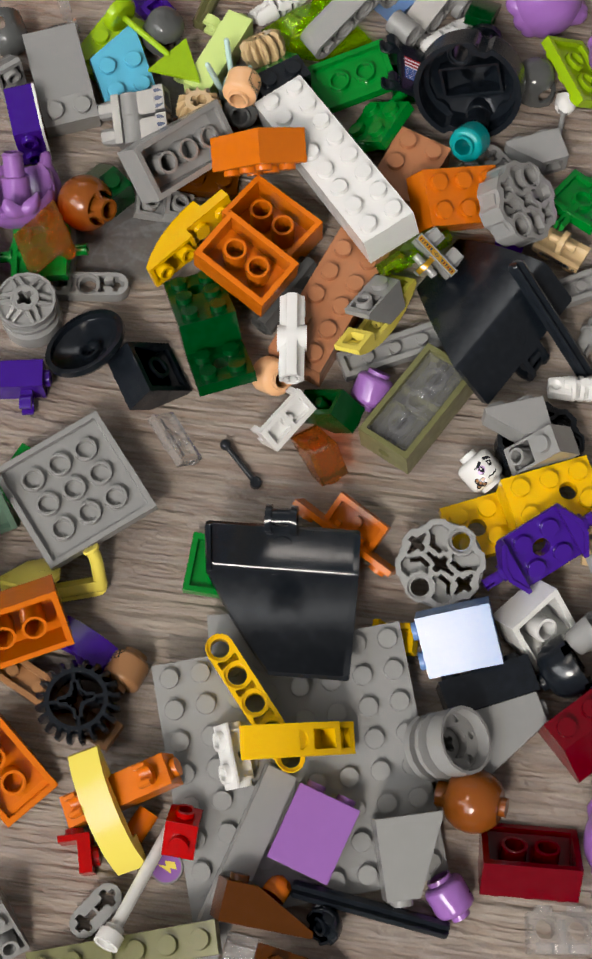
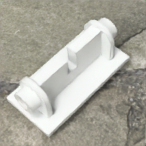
(232, 770)

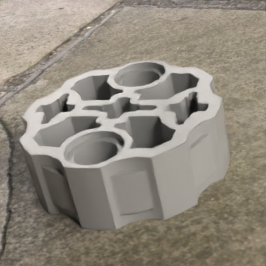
(517, 204)
(444, 535)

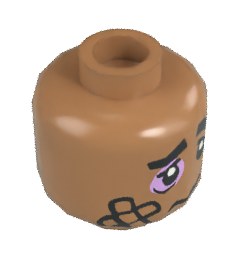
(128, 668)

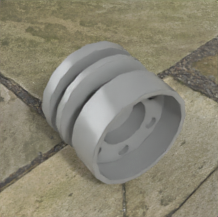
(32, 323)
(447, 744)

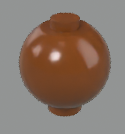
(84, 204)
(472, 802)

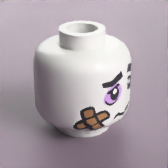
(480, 470)

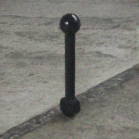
(255, 482)

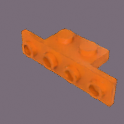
(351, 515)

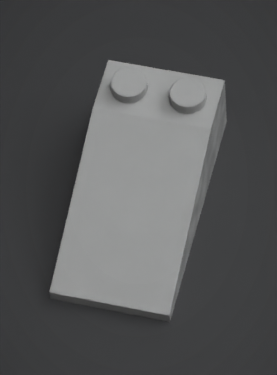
(61, 80)
(174, 153)

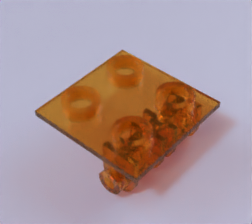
(44, 239)

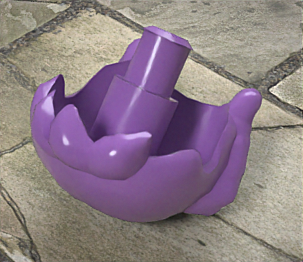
(546, 17)
(25, 189)

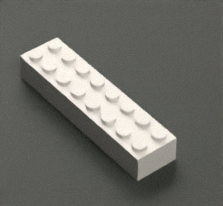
(341, 171)

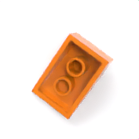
(22, 776)

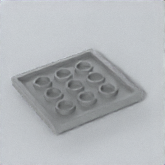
(75, 490)

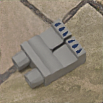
(135, 115)

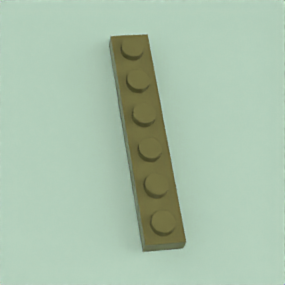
(175, 942)

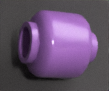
(371, 387)
(449, 896)

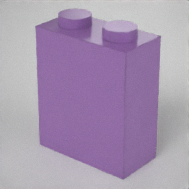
(314, 832)

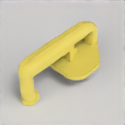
(67, 590)

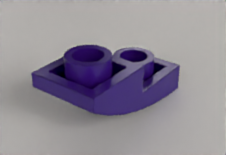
(89, 645)

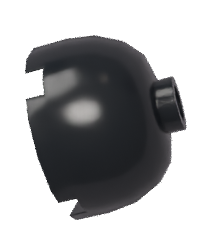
(562, 670)

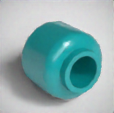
(469, 141)

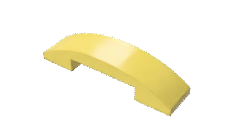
(373, 333)
(103, 812)

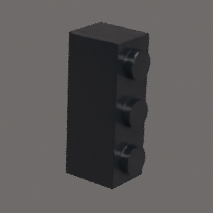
(489, 684)

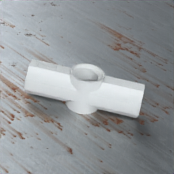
(292, 338)

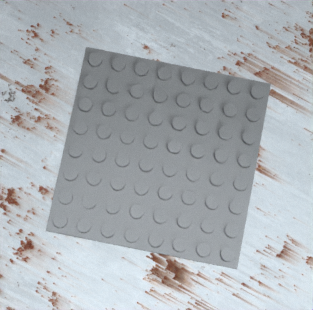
(377, 777)

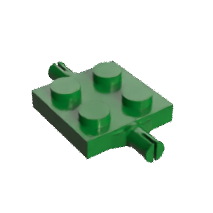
(380, 123)
(574, 202)
(55, 271)

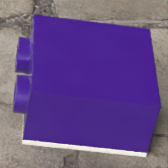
(27, 122)

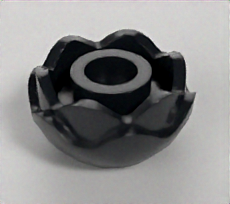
(325, 924)

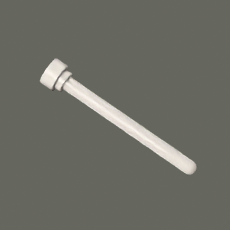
(110, 935)

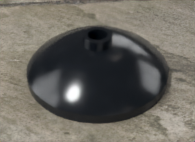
(85, 343)

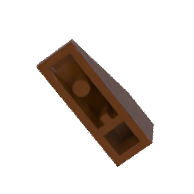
(248, 905)

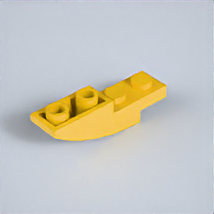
(181, 237)
(296, 739)

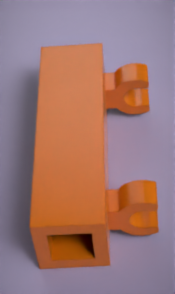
(131, 786)

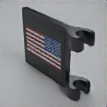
(407, 65)

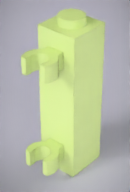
(234, 27)

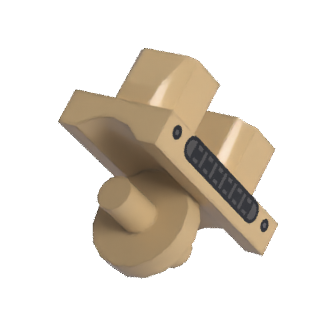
(562, 250)

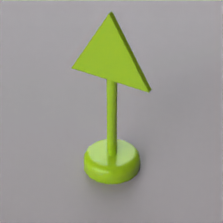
(174, 63)

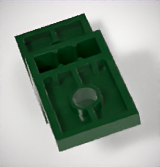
(209, 333)

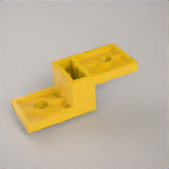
(520, 500)

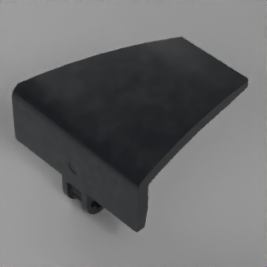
(487, 318)
(288, 591)

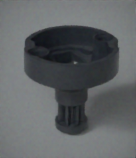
(470, 79)

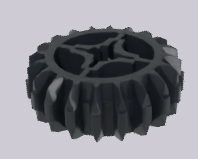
(66, 702)

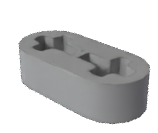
(91, 905)

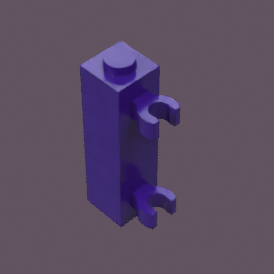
(24, 382)

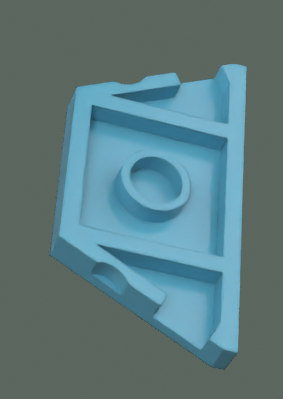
(121, 66)

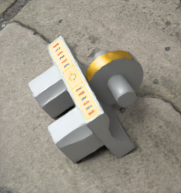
(444, 264)

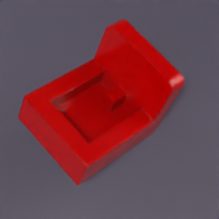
(181, 831)
(88, 855)

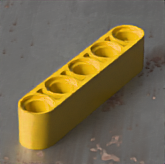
(248, 688)

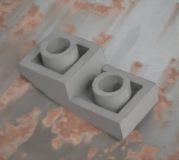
(163, 210)

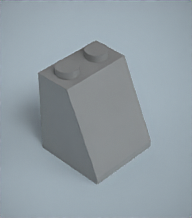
(404, 854)

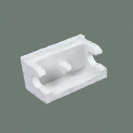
(285, 420)

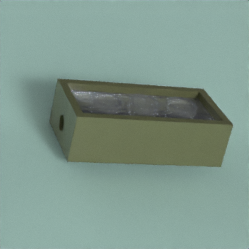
(415, 410)

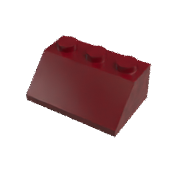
(571, 736)
(530, 863)

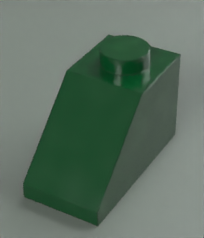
(120, 186)
(335, 410)

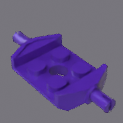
(565, 539)

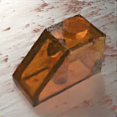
(320, 455)

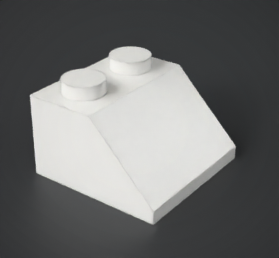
(533, 620)

